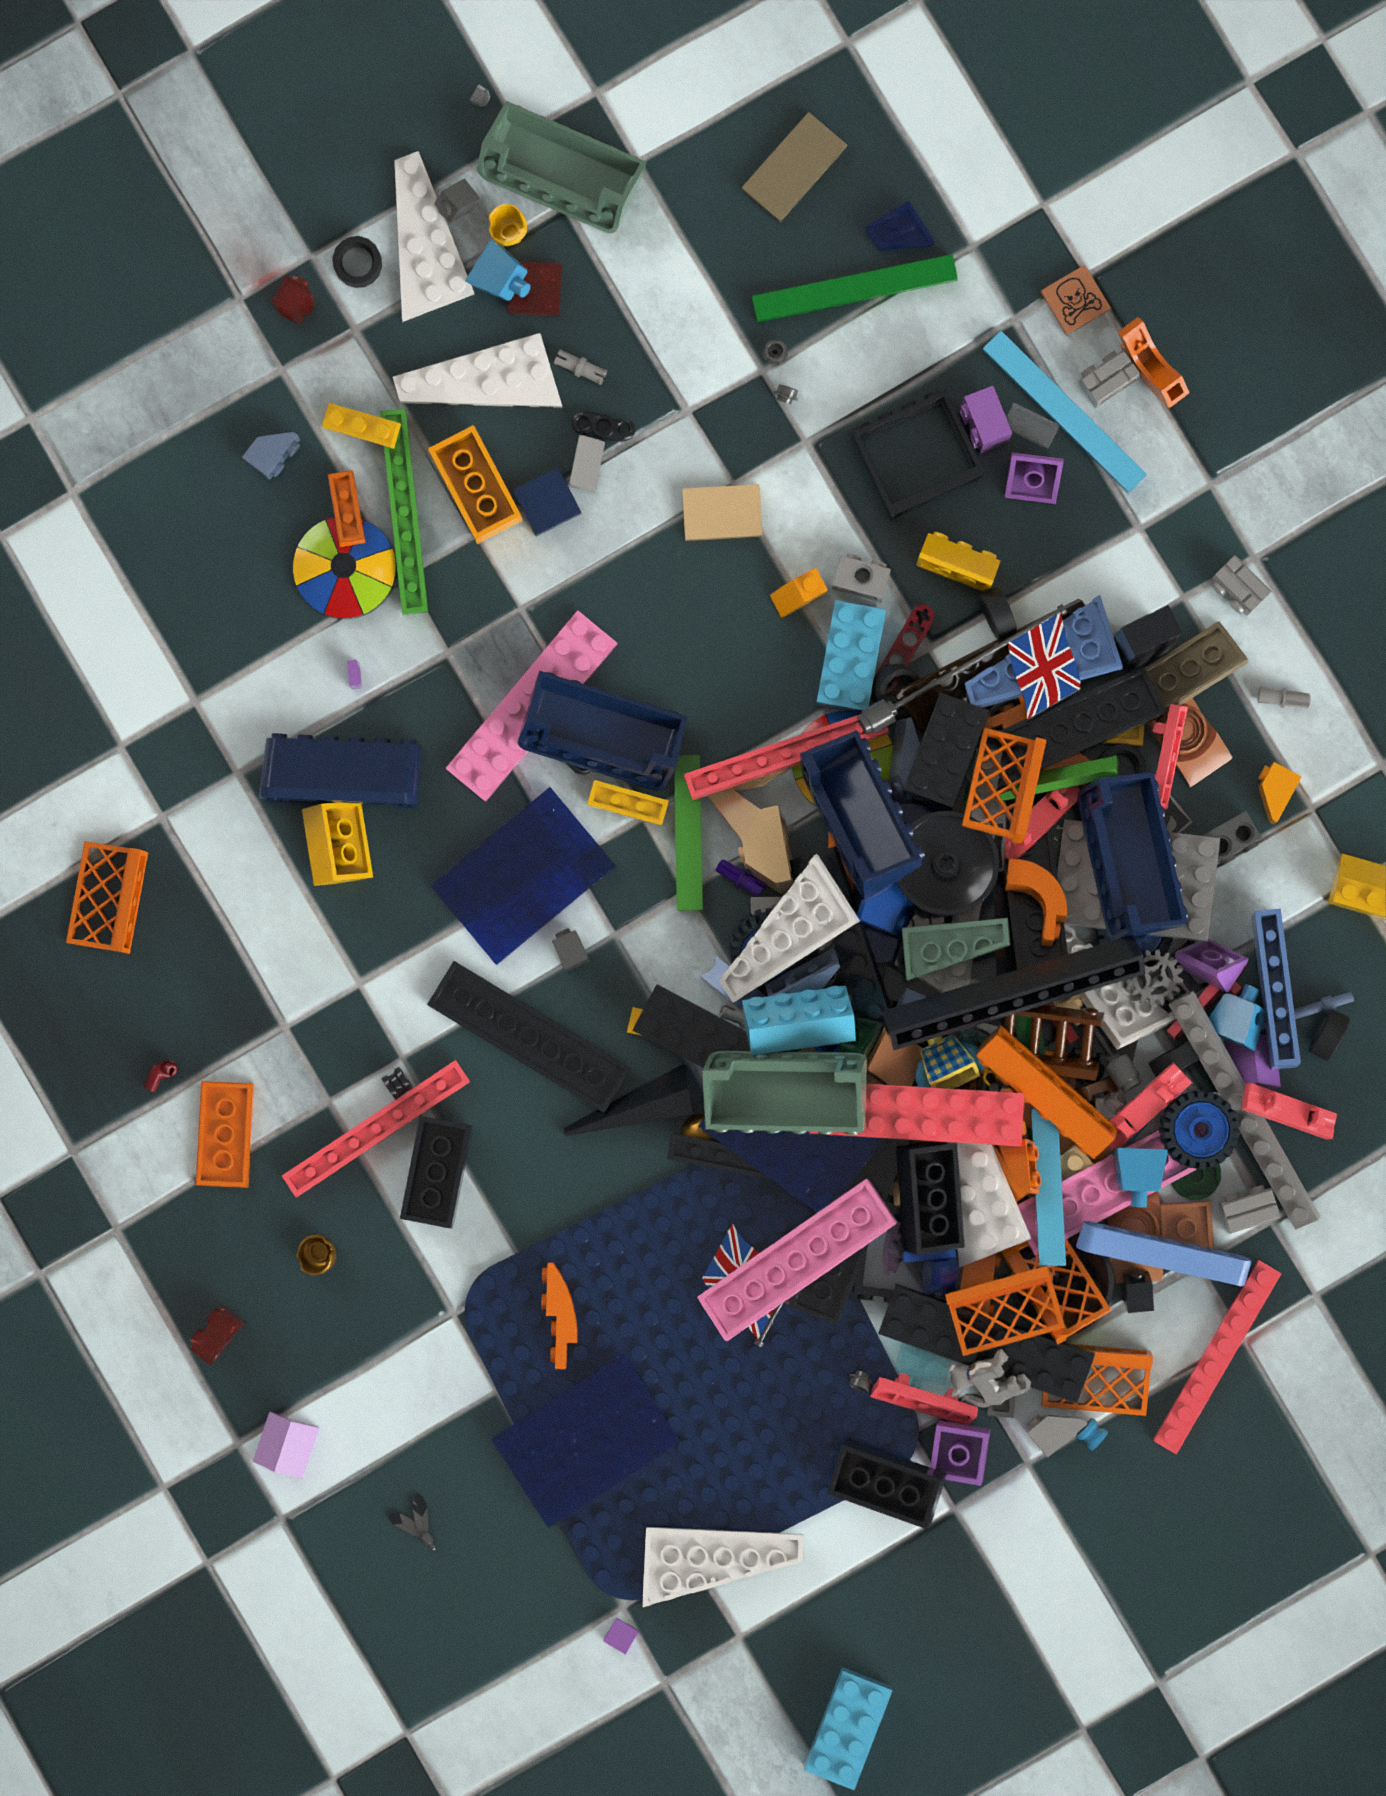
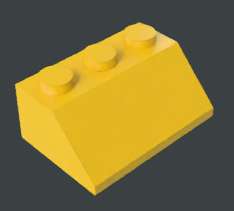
(958, 561)
(337, 843)
(1360, 886)

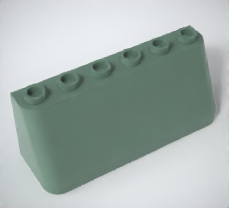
(559, 167)
(785, 1092)

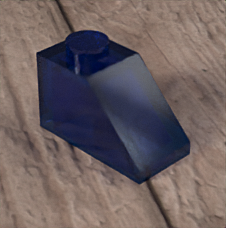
(939, 1275)

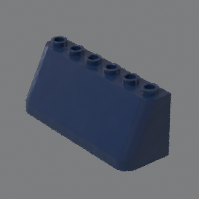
(602, 731)
(341, 771)
(860, 813)
(1131, 855)

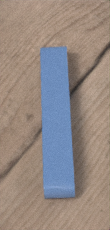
(1163, 1253)

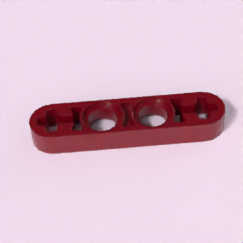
(904, 650)

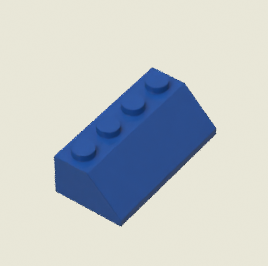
(886, 911)

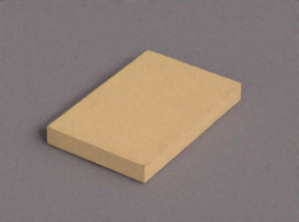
(722, 512)

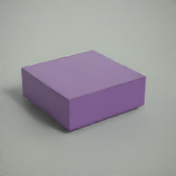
(354, 674)
(620, 1635)

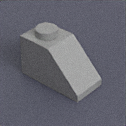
(1053, 1431)

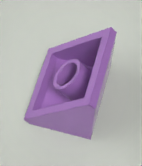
(1033, 478)
(1212, 963)
(1254, 1065)

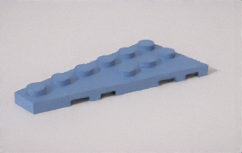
(1090, 644)

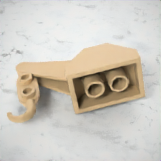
(762, 834)

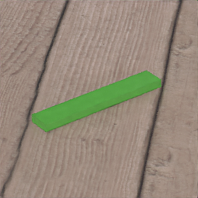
(1068, 776)
(688, 838)

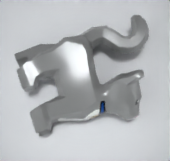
(989, 1380)

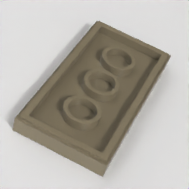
(794, 167)
(1195, 666)

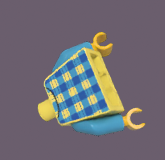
(949, 1064)

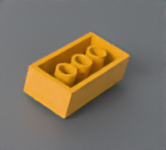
(475, 484)

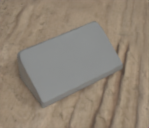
(586, 463)

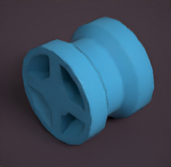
(1092, 1434)

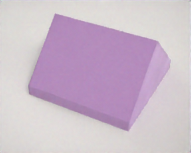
(285, 1445)

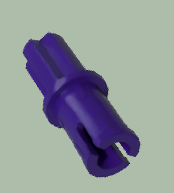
(740, 878)

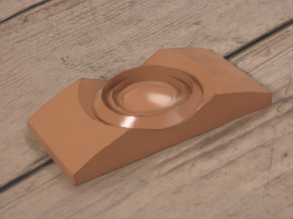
(1200, 745)
(1141, 1220)

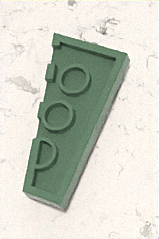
(945, 945)

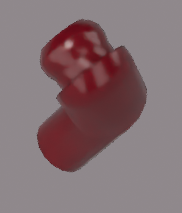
(160, 1071)

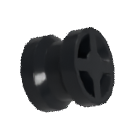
(397, 1083)

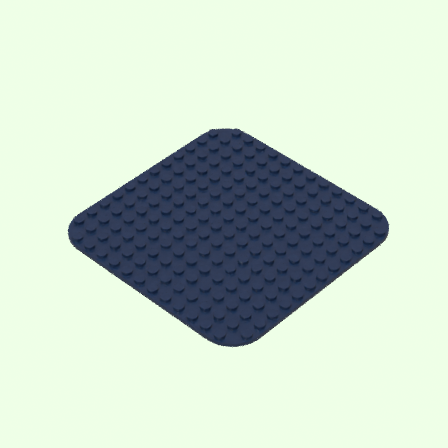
(750, 1419)

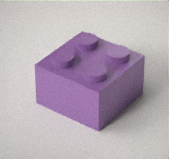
(985, 420)
(960, 1451)

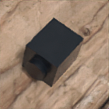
(1138, 1291)

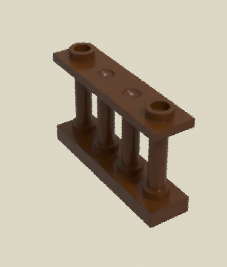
(1080, 1068)

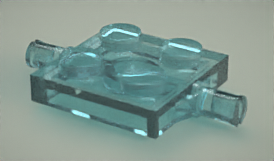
(922, 1365)

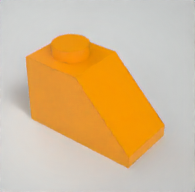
(799, 593)
(1276, 789)

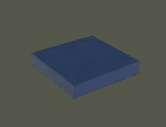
(547, 501)

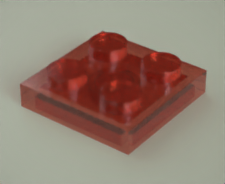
(543, 293)

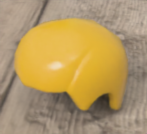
(507, 225)

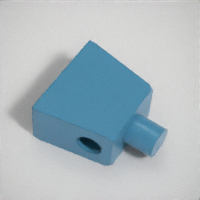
(499, 273)
(1239, 1018)
(1139, 1172)

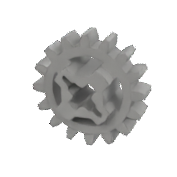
(1164, 982)

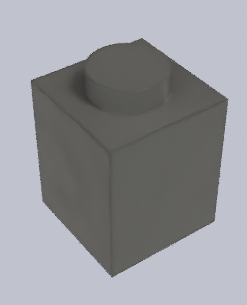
(457, 201)

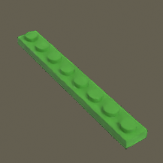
(405, 518)

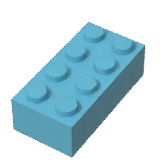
(850, 657)
(798, 1020)
(848, 1728)

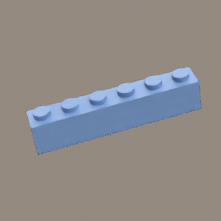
(1275, 989)

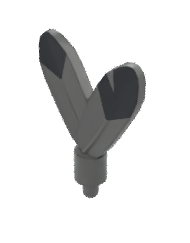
(419, 1526)

